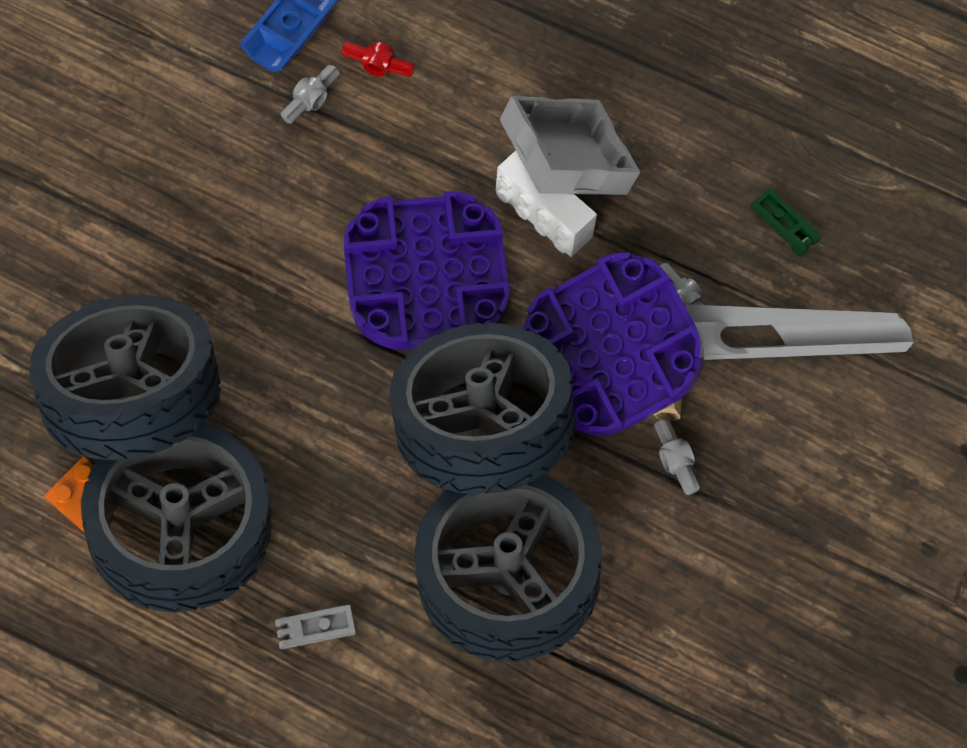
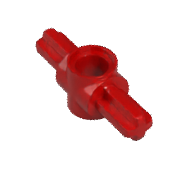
(378, 59)

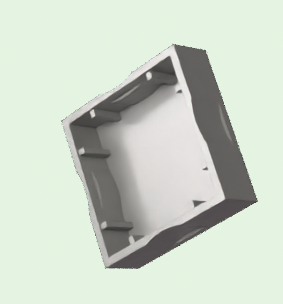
(569, 146)

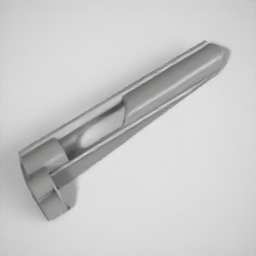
(803, 331)

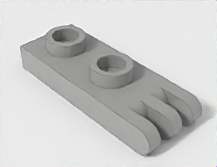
(315, 626)

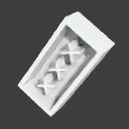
(557, 216)

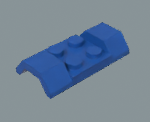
(285, 31)

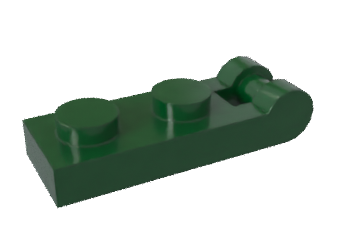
(785, 221)

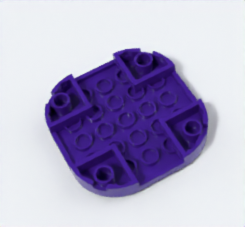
(424, 268)
(623, 340)

